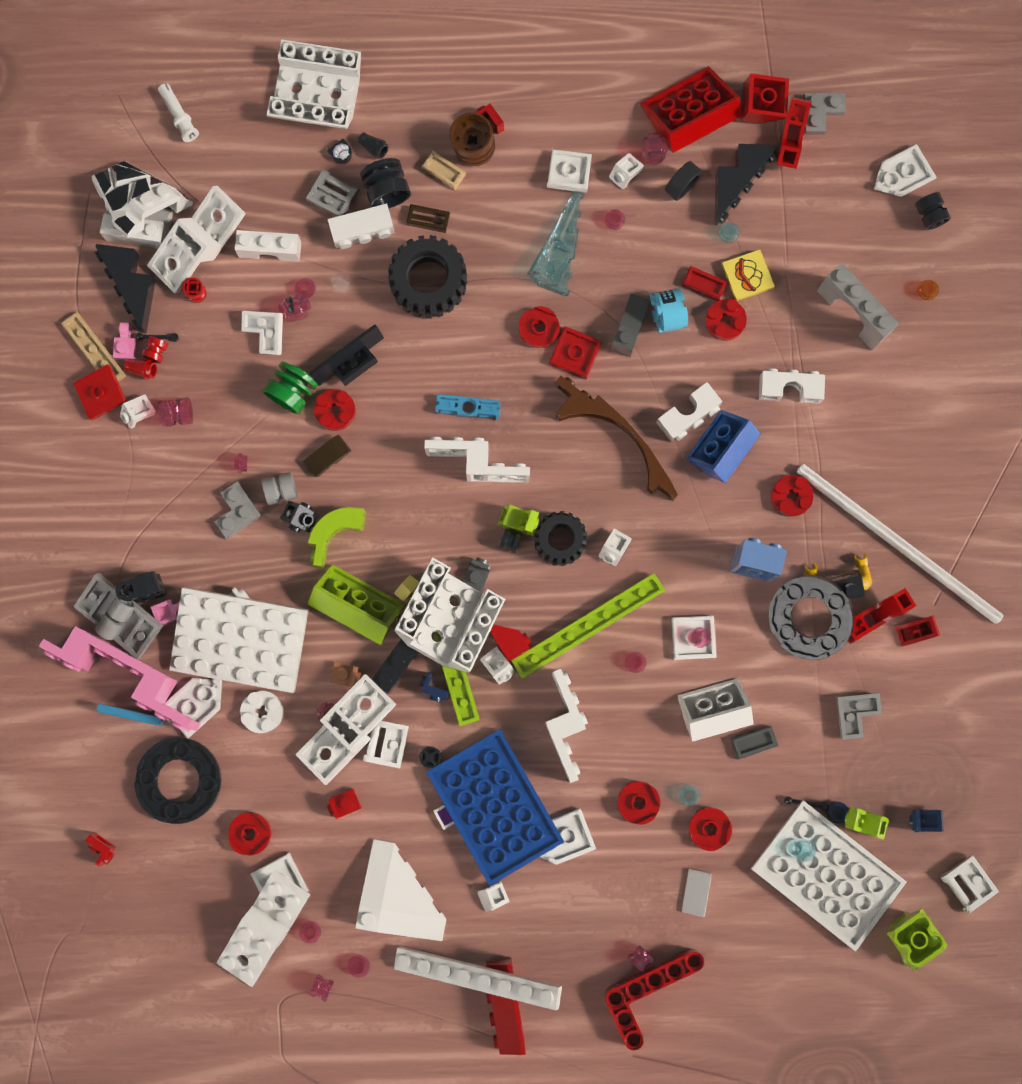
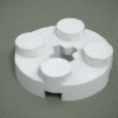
(256, 701)

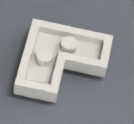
(269, 327)

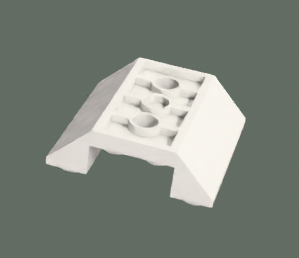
(319, 73)
(460, 627)

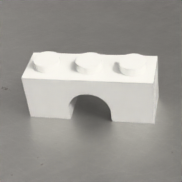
(282, 245)
(810, 385)
(676, 424)

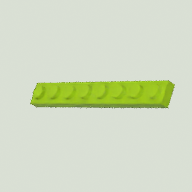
(588, 626)

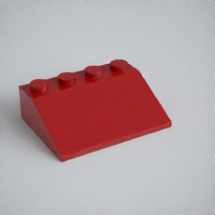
(692, 108)

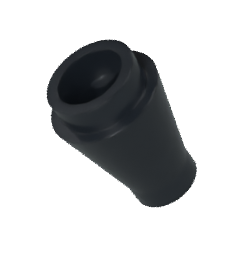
(374, 145)

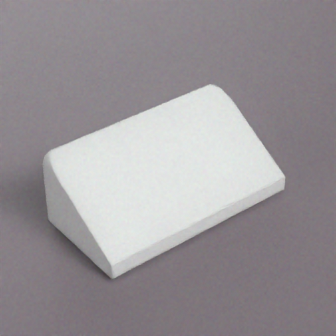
(696, 892)

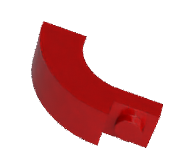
(792, 133)

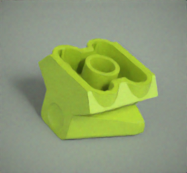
(916, 938)

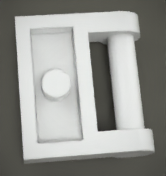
(392, 747)
(975, 880)

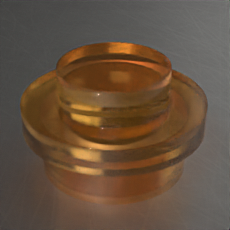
(928, 290)

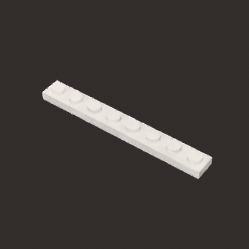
(478, 978)

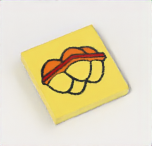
(747, 275)

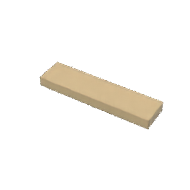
(90, 344)

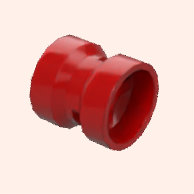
(194, 294)
(154, 350)

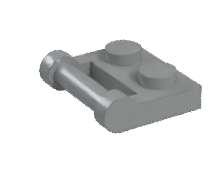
(330, 200)

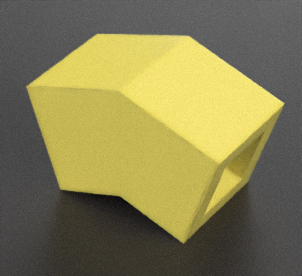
(406, 588)

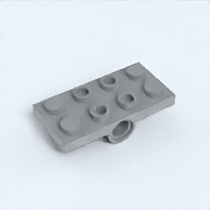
(116, 618)

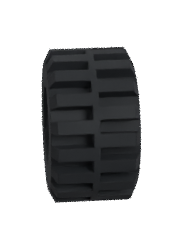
(566, 521)

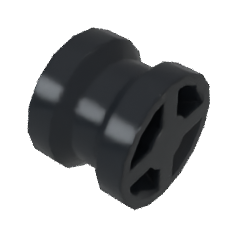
(510, 541)
(427, 757)

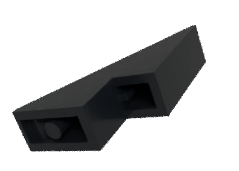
(734, 181)
(134, 287)

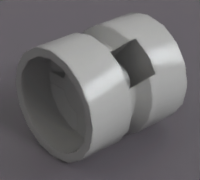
(279, 488)

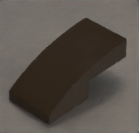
(327, 455)

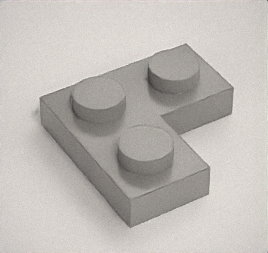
(823, 105)
(242, 511)
(850, 712)

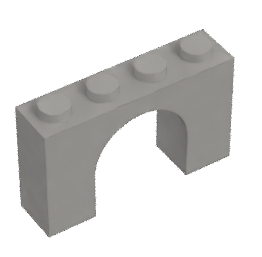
(876, 319)

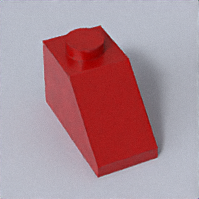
(510, 641)

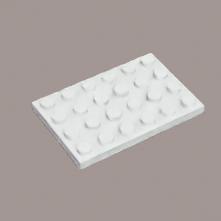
(238, 639)
(840, 886)

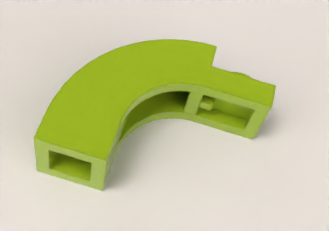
(334, 522)

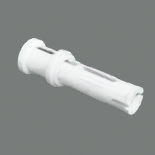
(181, 119)

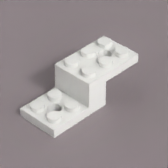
(196, 239)
(477, 460)
(566, 725)
(345, 729)
(263, 928)

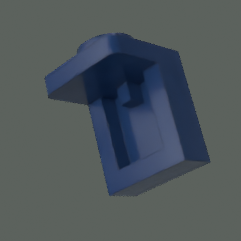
(435, 693)
(927, 820)

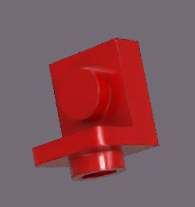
(493, 117)
(343, 804)
(100, 845)

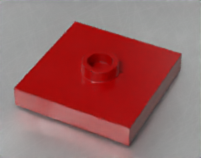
(100, 392)

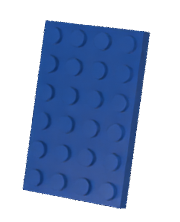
(495, 807)

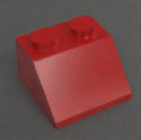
(764, 99)

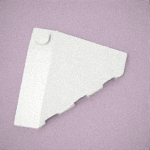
(395, 900)

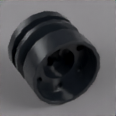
(385, 183)

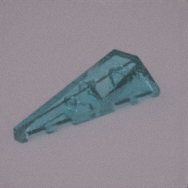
(553, 262)

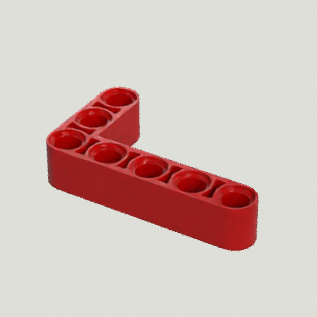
(647, 988)

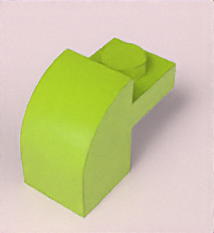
(519, 520)
(866, 822)

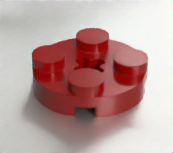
(731, 309)
(543, 338)
(344, 416)
(785, 505)
(642, 791)
(237, 834)
(716, 839)

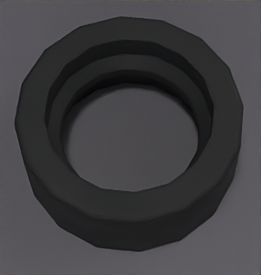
(683, 180)

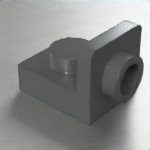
(477, 573)

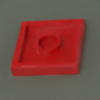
(575, 352)

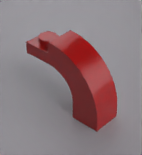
(881, 613)

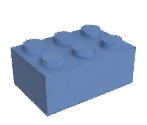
(758, 560)

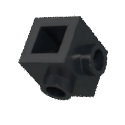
(299, 516)

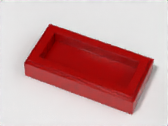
(704, 283)

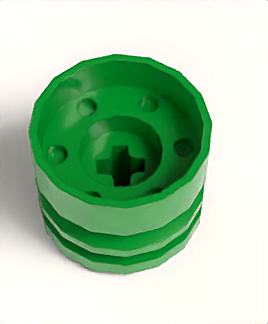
(291, 385)

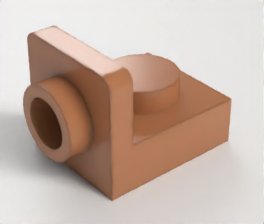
(345, 674)

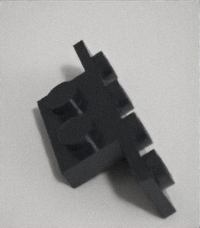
(350, 360)

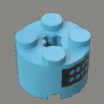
(669, 310)

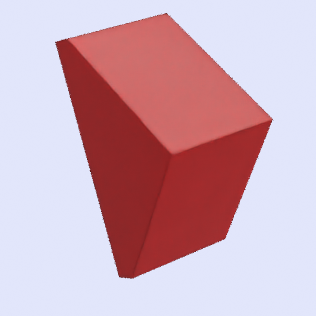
(917, 631)

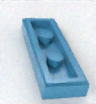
(129, 714)

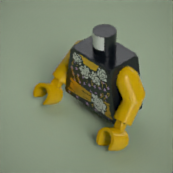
(851, 582)

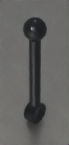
(174, 337)
(823, 805)

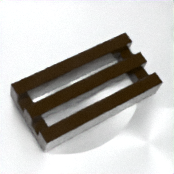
(446, 214)

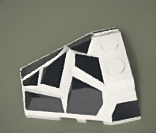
(134, 195)

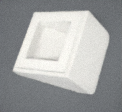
(493, 896)

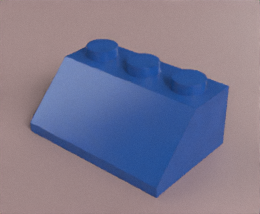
(723, 445)

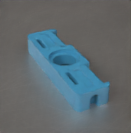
(482, 407)

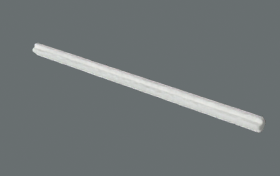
(900, 544)

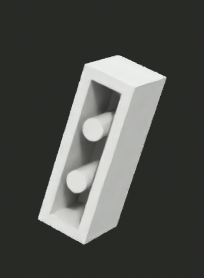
(361, 226)

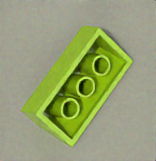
(355, 604)

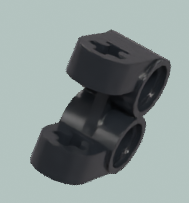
(145, 586)

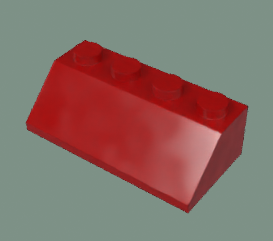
(506, 1016)

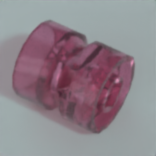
(172, 412)

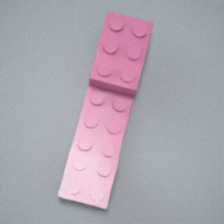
(153, 689)

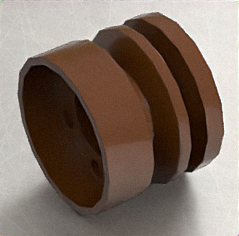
(469, 129)

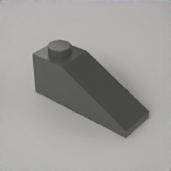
(630, 325)

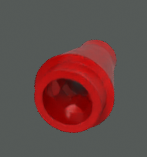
(142, 368)

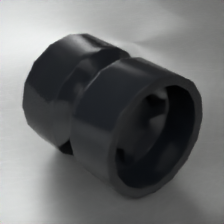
(933, 213)

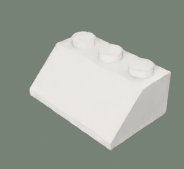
(155, 230)
(715, 709)

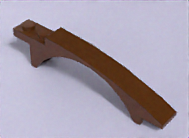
(580, 405)

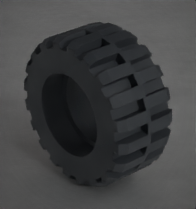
(427, 251)

